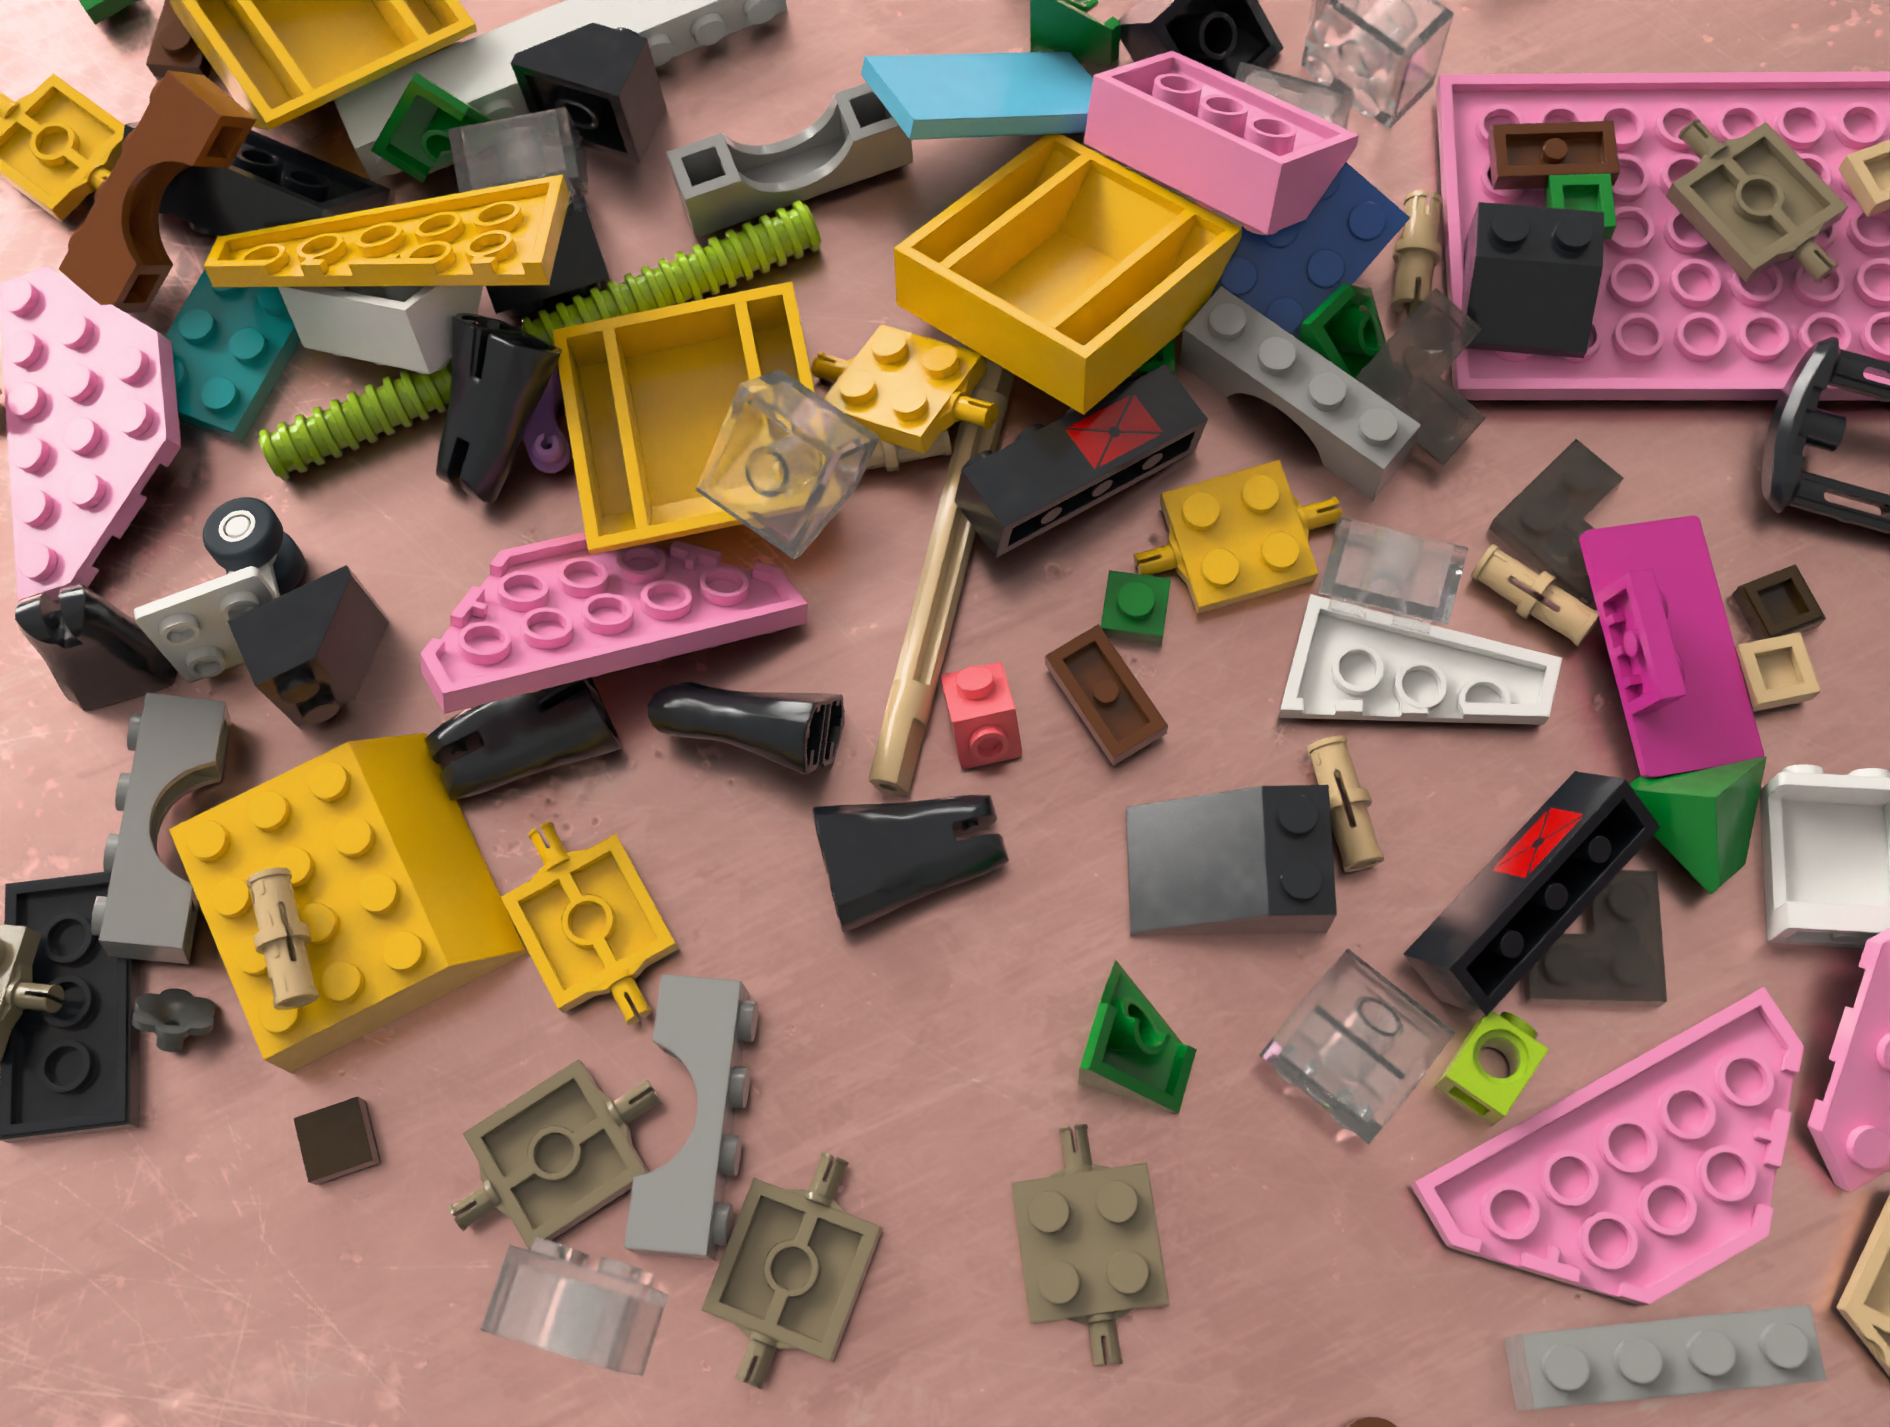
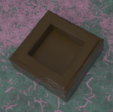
(1779, 604)
(336, 1140)

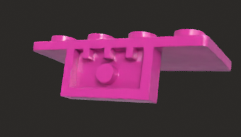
(1670, 646)

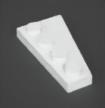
(1390, 673)

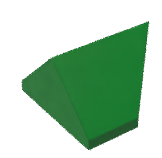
(1068, 28)
(419, 125)
(1345, 328)
(1706, 816)
(1134, 1049)

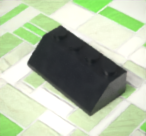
(265, 189)

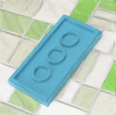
(982, 93)

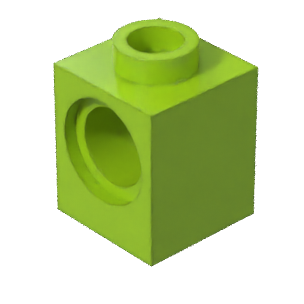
(1474, 1088)

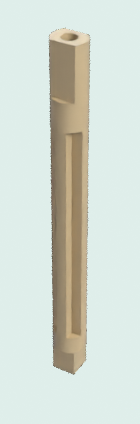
(934, 603)

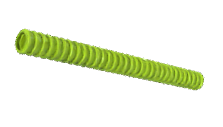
(664, 286)

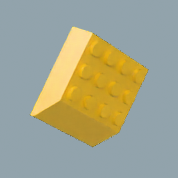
(305, 53)
(1065, 269)
(652, 398)
(377, 874)

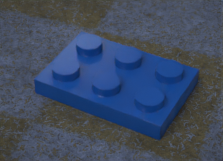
(1306, 262)

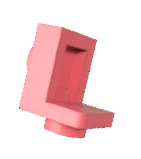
(982, 715)

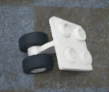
(259, 566)

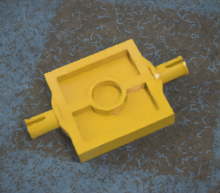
(57, 145)
(907, 387)
(1238, 536)
(589, 923)

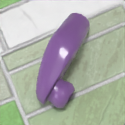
(543, 436)

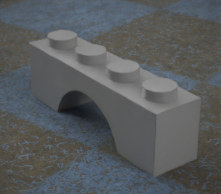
(737, 181)
(1349, 424)
(148, 908)
(682, 1203)
(1664, 1358)

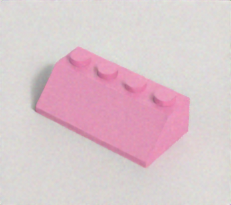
(1216, 140)

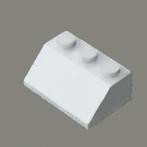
(381, 323)

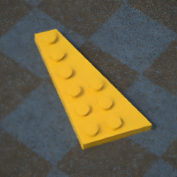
(449, 240)

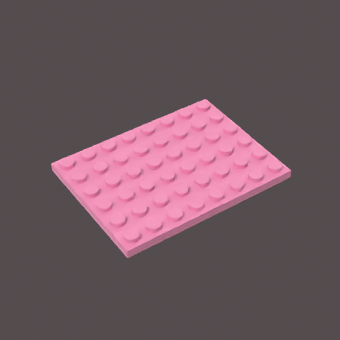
(1667, 303)

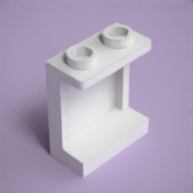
(1826, 856)

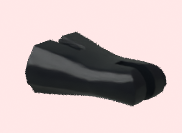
(493, 395)
(93, 647)
(780, 726)
(521, 737)
(903, 851)

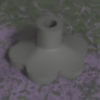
(173, 1017)

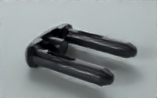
(1801, 423)

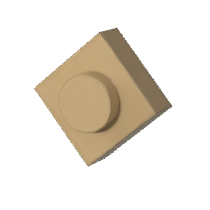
(1869, 177)
(1777, 671)

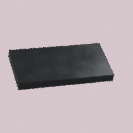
(82, 1063)

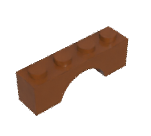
(119, 246)

